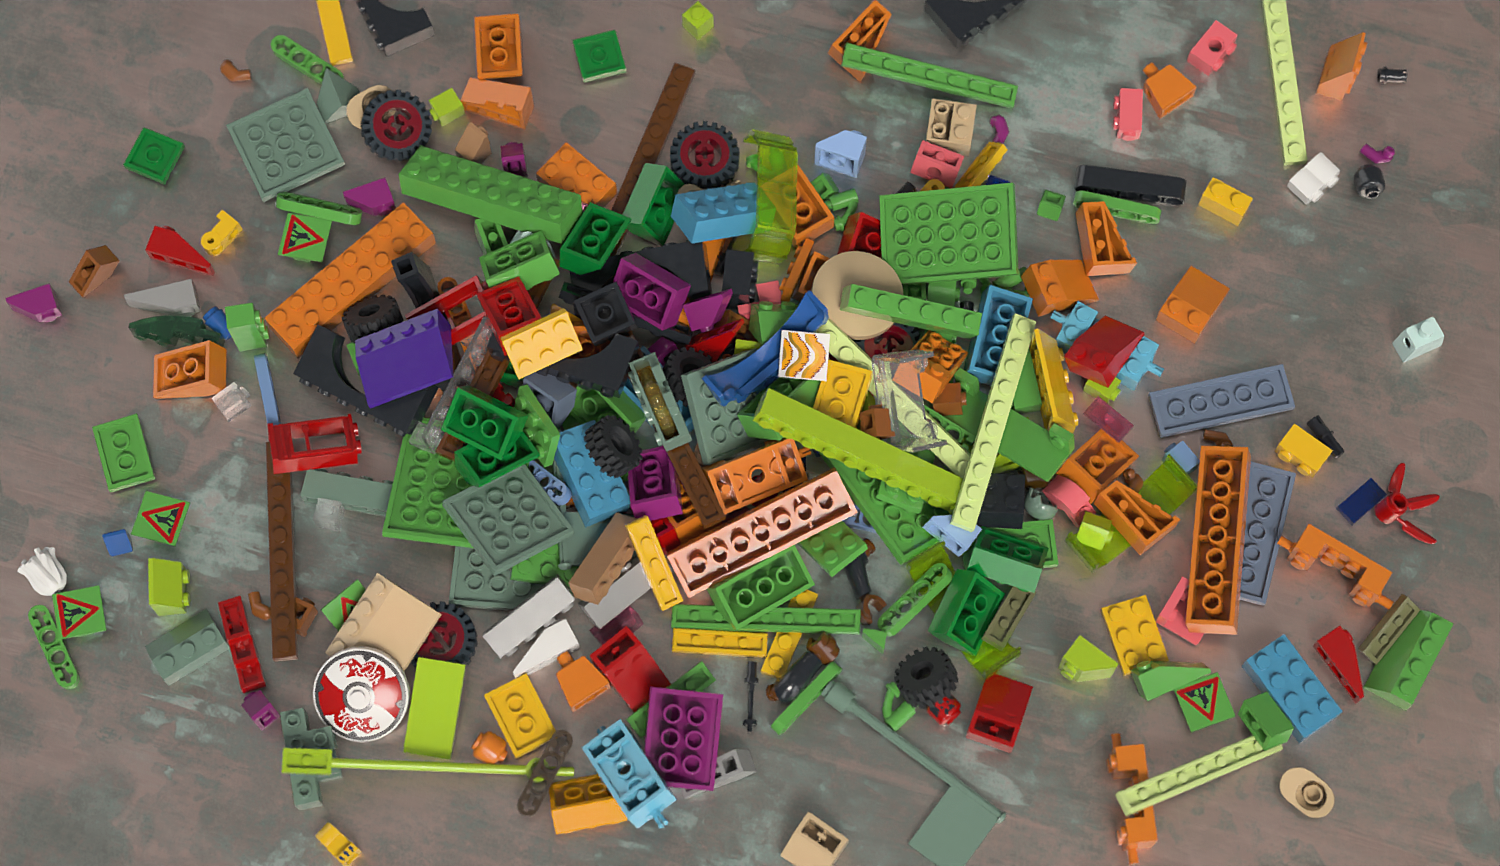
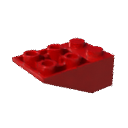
(629, 668)
(999, 712)

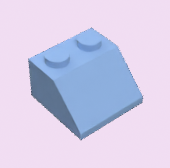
(842, 152)

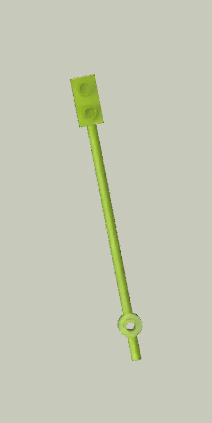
(320, 763)

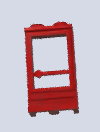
(451, 299)
(287, 460)

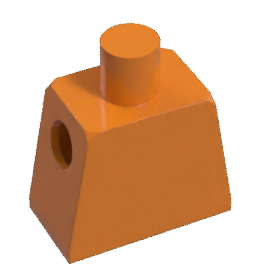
(1166, 88)
(580, 680)

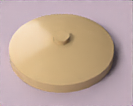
(861, 270)

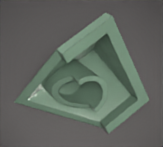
(334, 96)

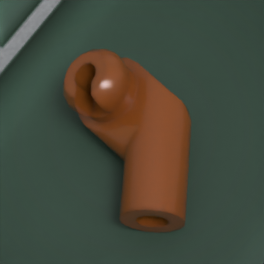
(233, 73)
(1133, 480)

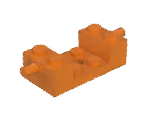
(780, 470)
(1369, 574)
(1141, 829)

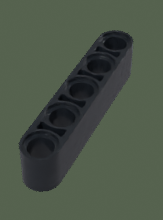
(1131, 185)

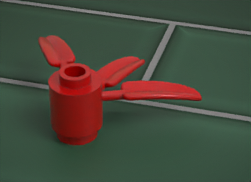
(1396, 504)

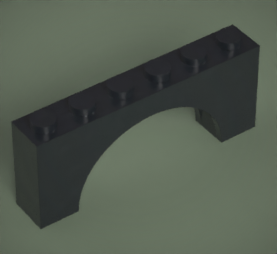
(965, 19)
(395, 28)
(683, 260)
(421, 288)
(323, 368)
(602, 372)

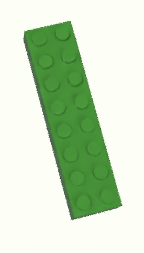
(490, 194)

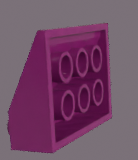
(683, 736)

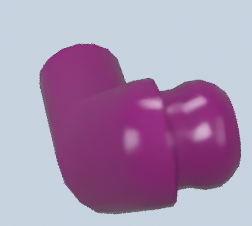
(1000, 124)

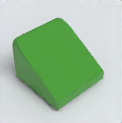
(825, 186)
(1051, 205)
(875, 638)

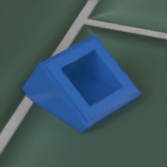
(118, 542)

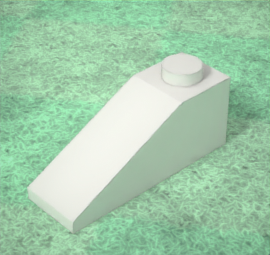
(547, 648)

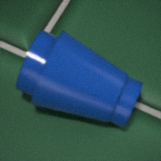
(216, 320)

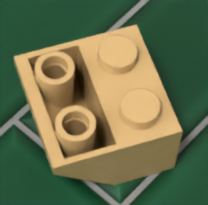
(951, 125)
(814, 844)

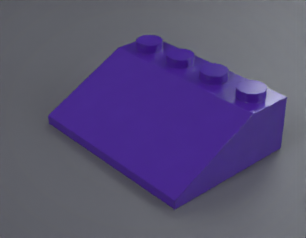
(405, 357)

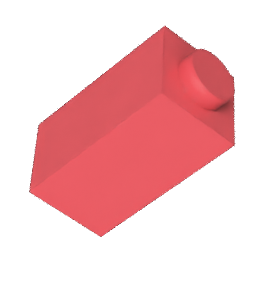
(1129, 113)

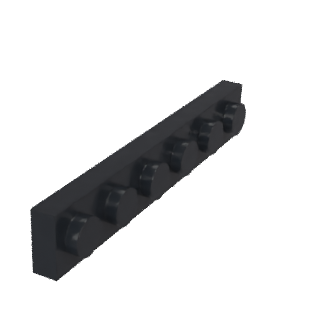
(679, 333)

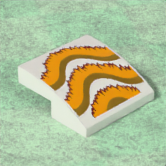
(803, 355)

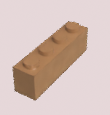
(603, 561)

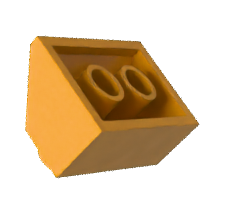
(583, 804)

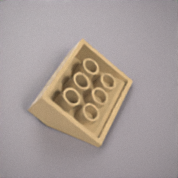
(387, 621)

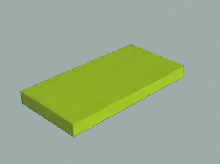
(434, 708)

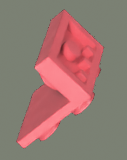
(1174, 613)

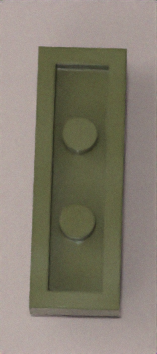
(1007, 617)
(1389, 629)

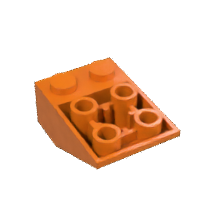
(1342, 67)
(941, 366)

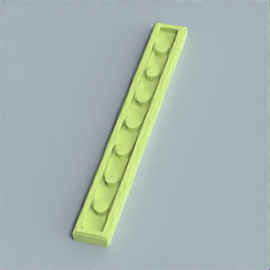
(1192, 774)

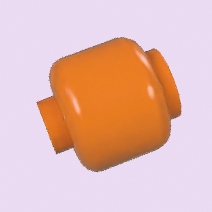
(489, 748)

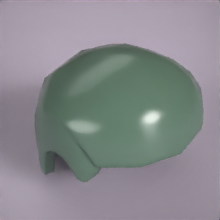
(1038, 505)

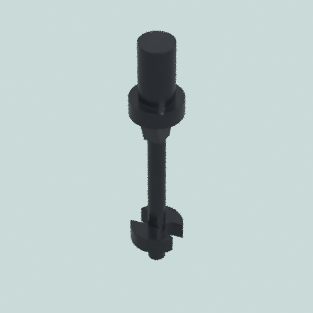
(722, 257)
(751, 680)

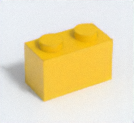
(1225, 201)
(1303, 451)

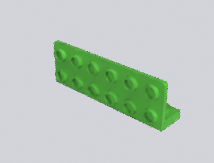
(1022, 439)

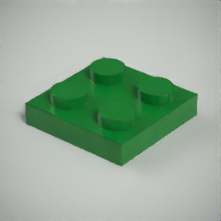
(599, 56)
(154, 155)

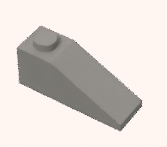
(170, 299)
(729, 769)

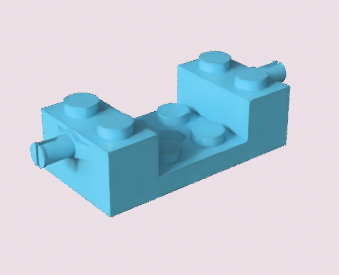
(1082, 319)
(640, 791)

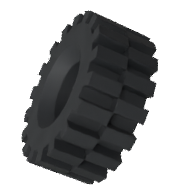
(371, 316)
(681, 363)
(613, 446)
(933, 687)

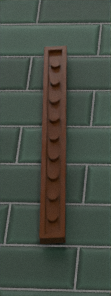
(655, 135)
(488, 377)
(692, 477)
(281, 563)

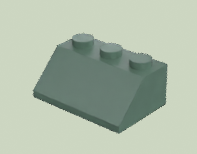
(187, 647)

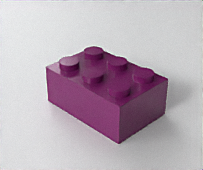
(651, 291)
(654, 486)

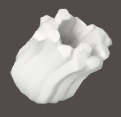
(44, 572)

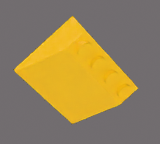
(1052, 382)

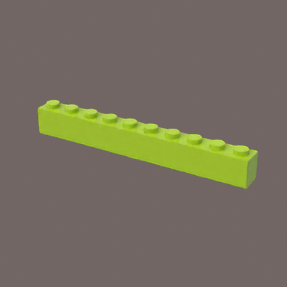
(858, 450)

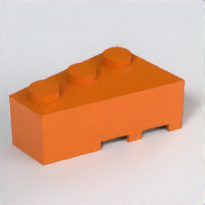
(863, 32)
(498, 101)
(1100, 241)
(1135, 517)

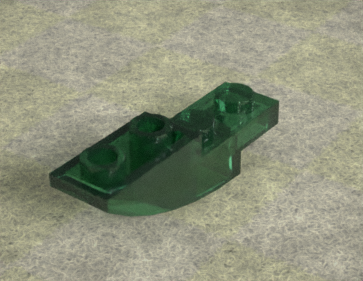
(168, 330)

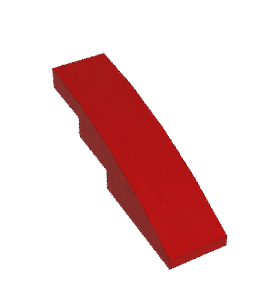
(241, 644)

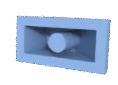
(956, 539)

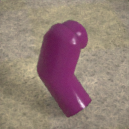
(1379, 156)

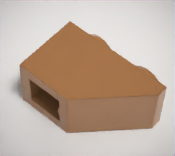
(474, 144)

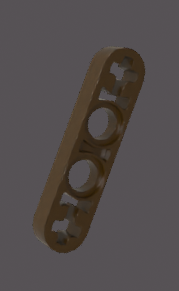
(542, 772)

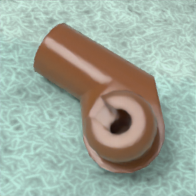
(1217, 437)
(257, 608)

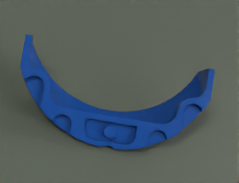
(762, 366)

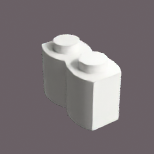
(1314, 178)

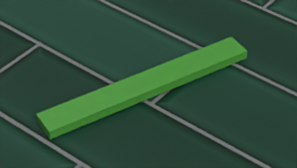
(929, 75)
(777, 620)

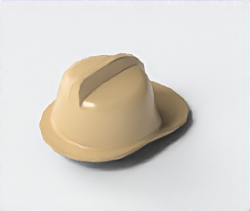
(360, 101)
(1307, 792)

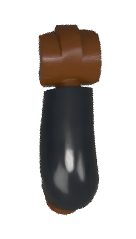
(860, 585)
(797, 677)

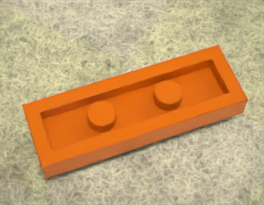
(796, 269)

